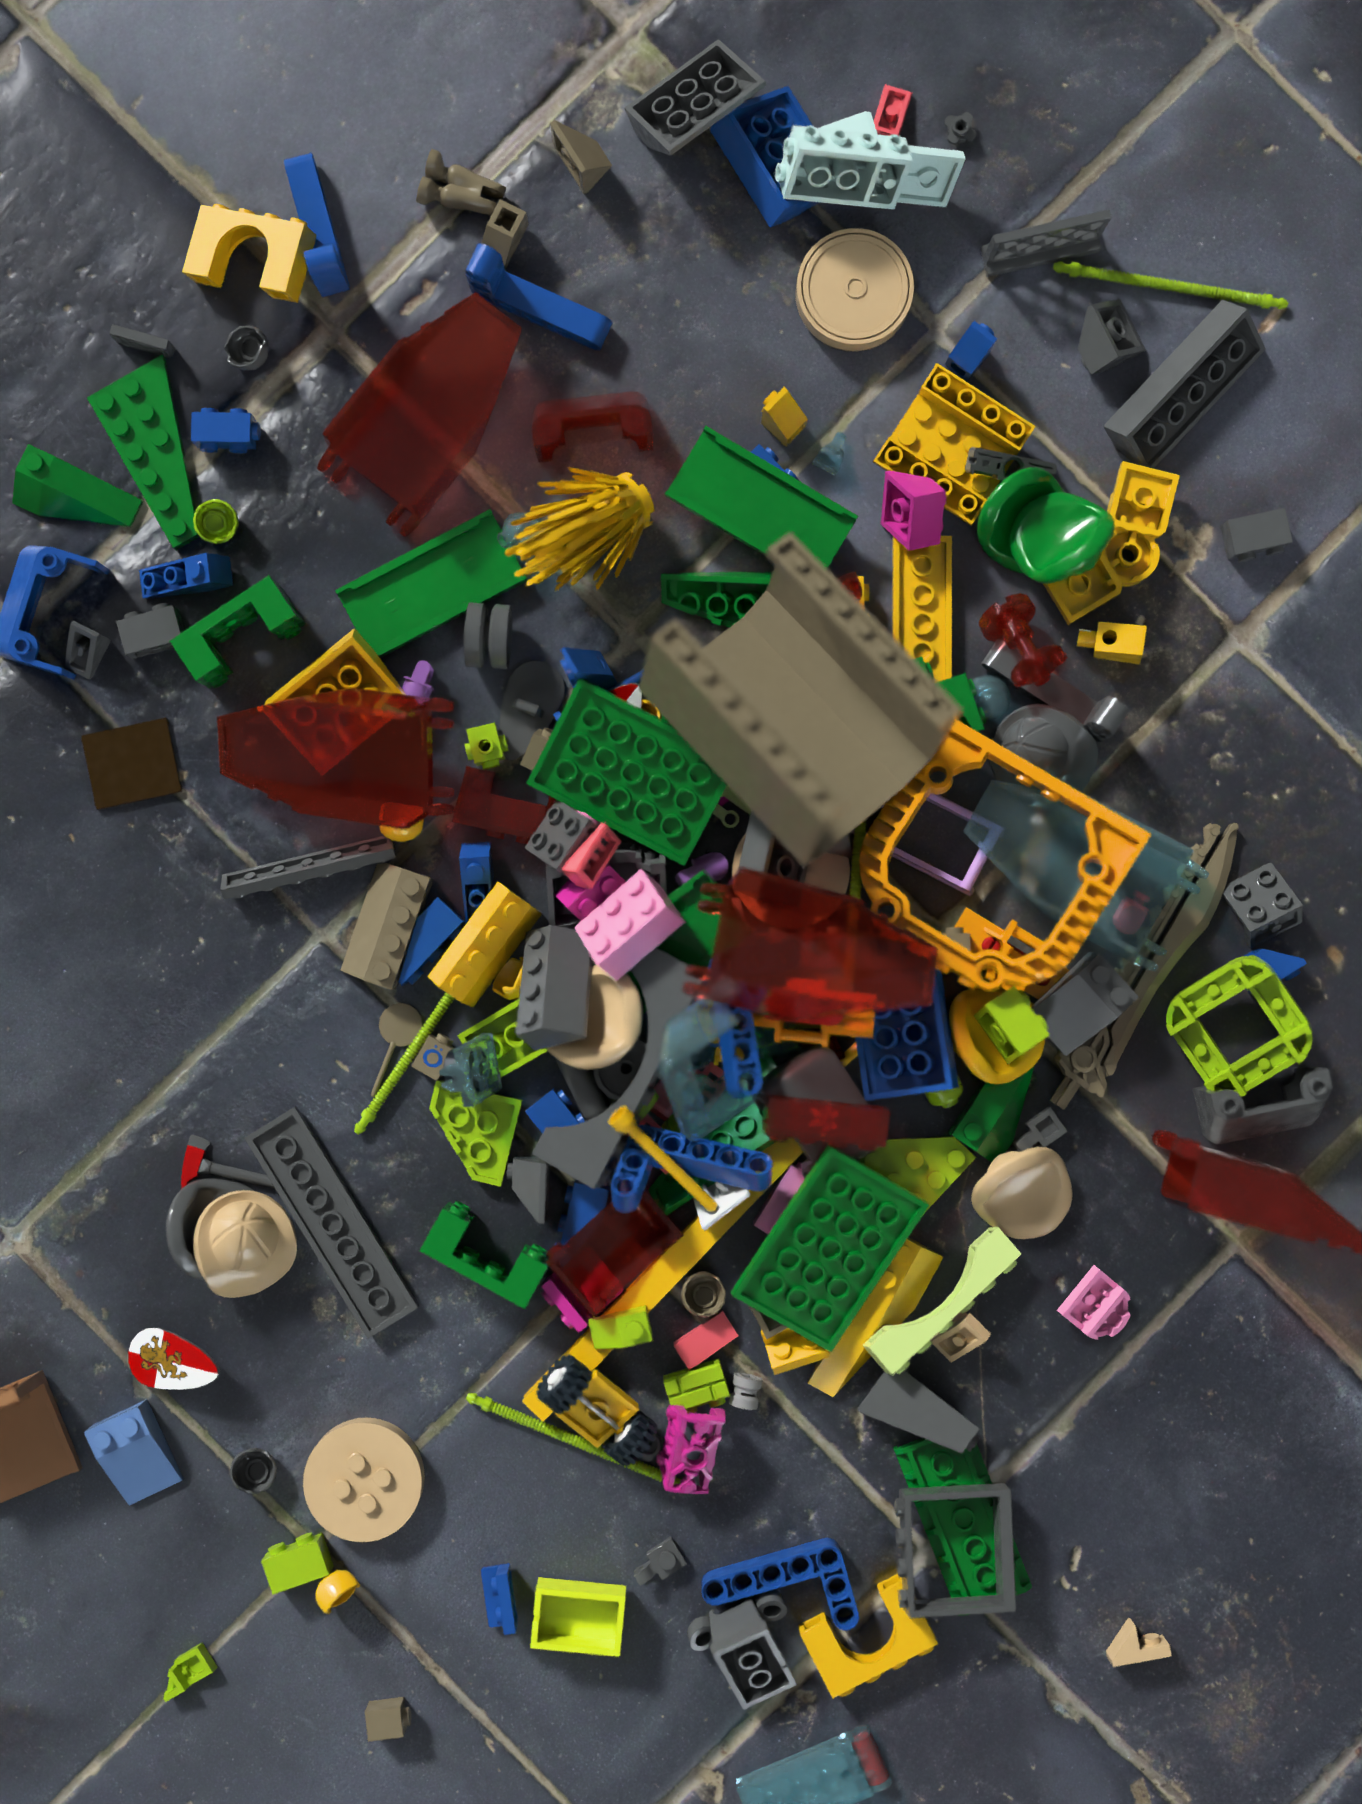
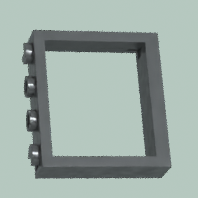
(1003, 1542)

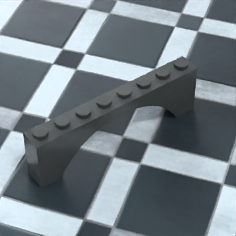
(592, 1146)

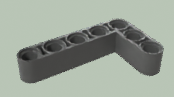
(1098, 717)

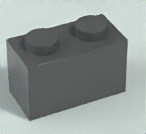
(1256, 534)
(150, 631)

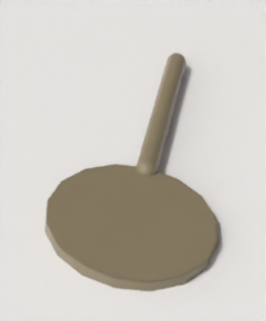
(398, 1027)

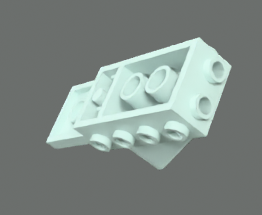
(860, 168)

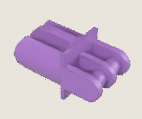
(419, 682)
(712, 862)

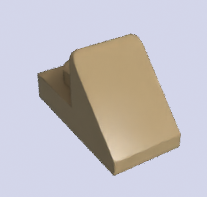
(961, 1337)
(1129, 1649)

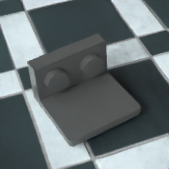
(560, 835)
(1263, 904)

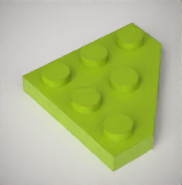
(478, 1133)
(921, 1164)

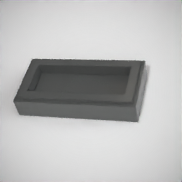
(142, 341)

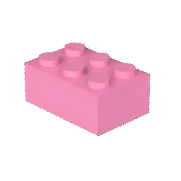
(629, 925)

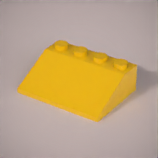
(343, 666)

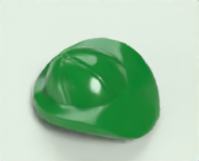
(1003, 506)
(1059, 536)

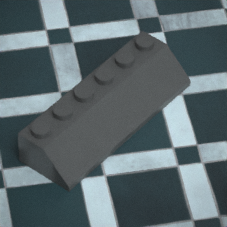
(1186, 385)

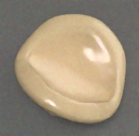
(612, 1026)
(1024, 1193)
(244, 1243)

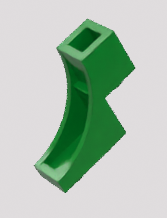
(961, 692)

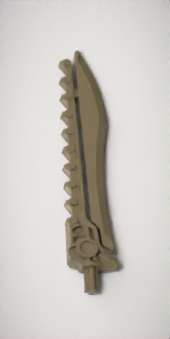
(1193, 917)

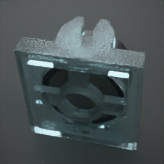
(473, 1070)

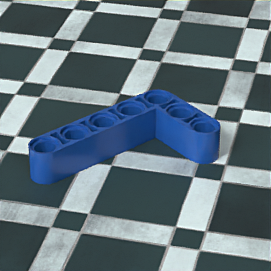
(325, 258)
(490, 280)
(734, 1067)
(686, 1155)
(786, 1576)

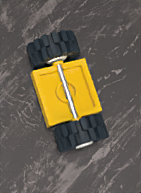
(597, 1410)

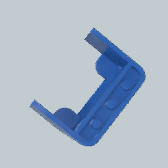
(22, 599)

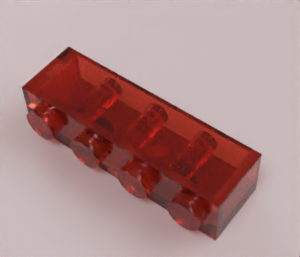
(825, 1121)

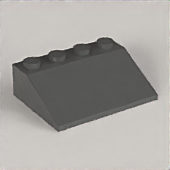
(693, 98)

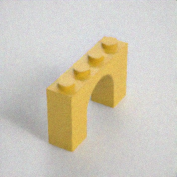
(222, 230)
(845, 1669)

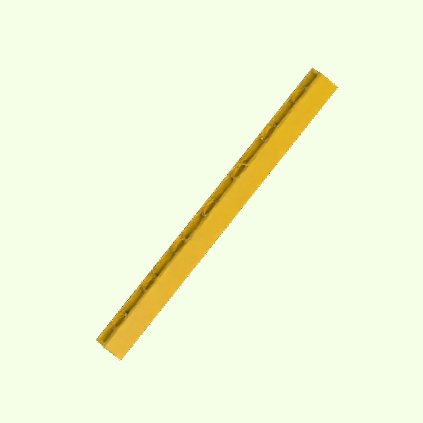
(668, 1269)

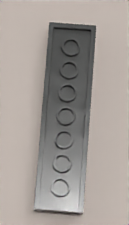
(331, 1222)

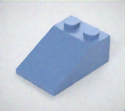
(134, 1452)

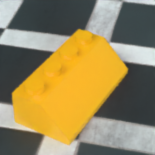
(484, 945)

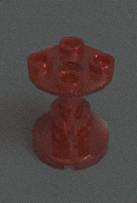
(1011, 624)

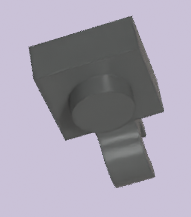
(1042, 1128)
(663, 1559)

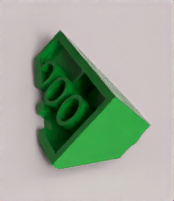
(64, 491)
(714, 595)
(992, 1116)

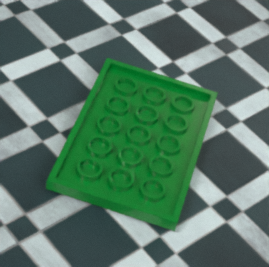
(628, 772)
(829, 1248)

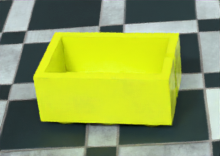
(578, 1616)

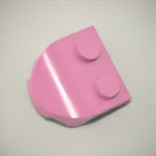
(1097, 1305)

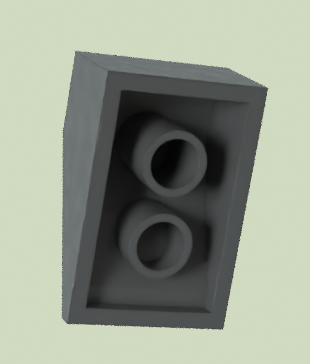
(1083, 1002)

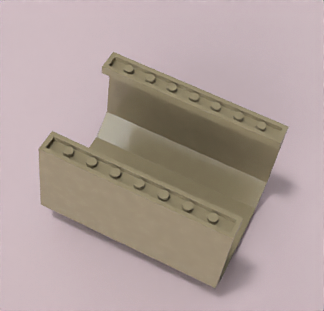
(802, 705)

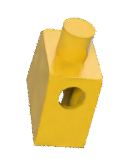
(1128, 641)

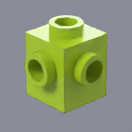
(484, 735)

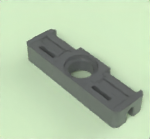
(993, 463)

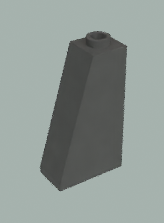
(914, 1408)

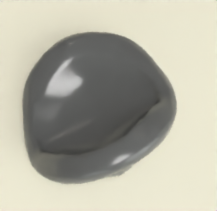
(1050, 742)
(184, 1215)

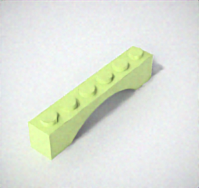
(986, 1260)

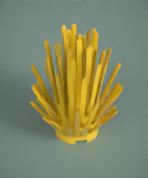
(585, 529)

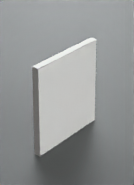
(726, 1197)

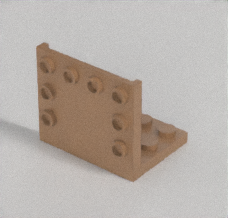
(32, 1438)

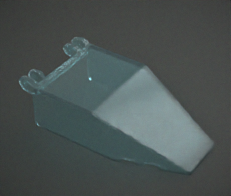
(1040, 852)

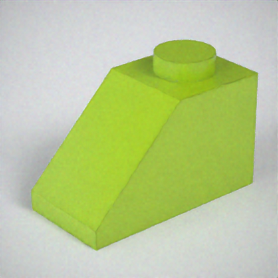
(621, 1328)

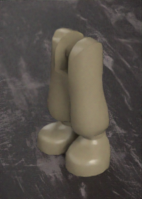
(462, 187)

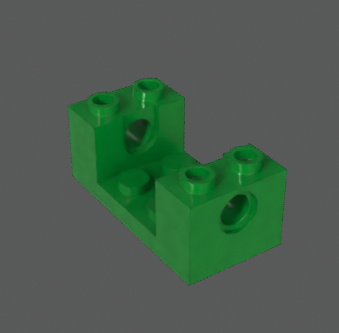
(197, 644)
(443, 1246)

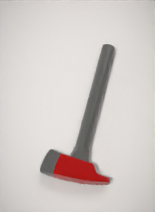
(196, 1164)

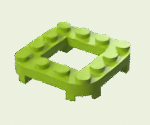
(1275, 1000)

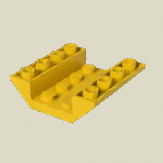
(942, 428)

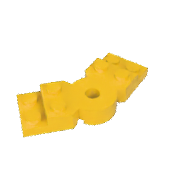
(1141, 515)

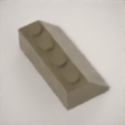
(386, 925)

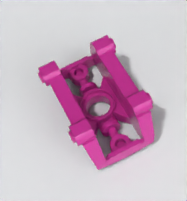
(677, 1447)

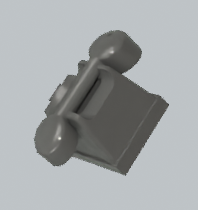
(746, 1647)

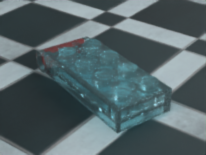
(819, 1774)

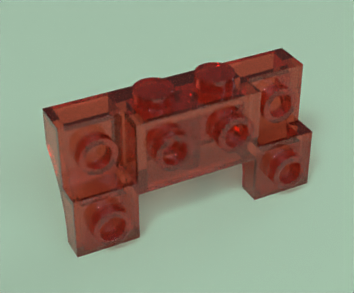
(496, 813)

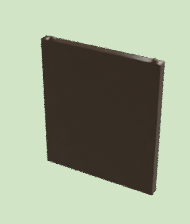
(131, 763)

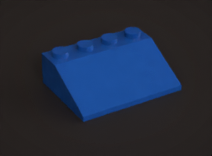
(754, 143)
(909, 1050)

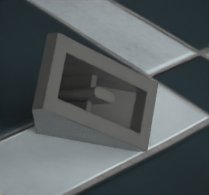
(84, 650)

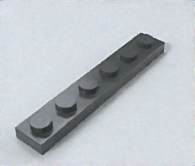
(307, 866)

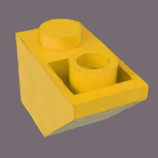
(783, 416)

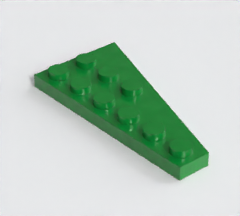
(147, 435)
(740, 1131)

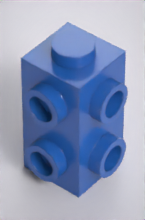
(224, 430)

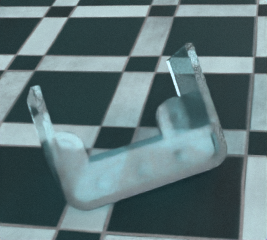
(695, 1099)

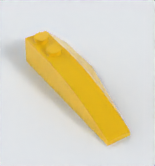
(888, 1304)

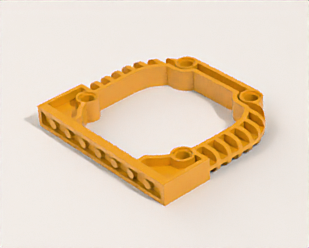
(1111, 843)

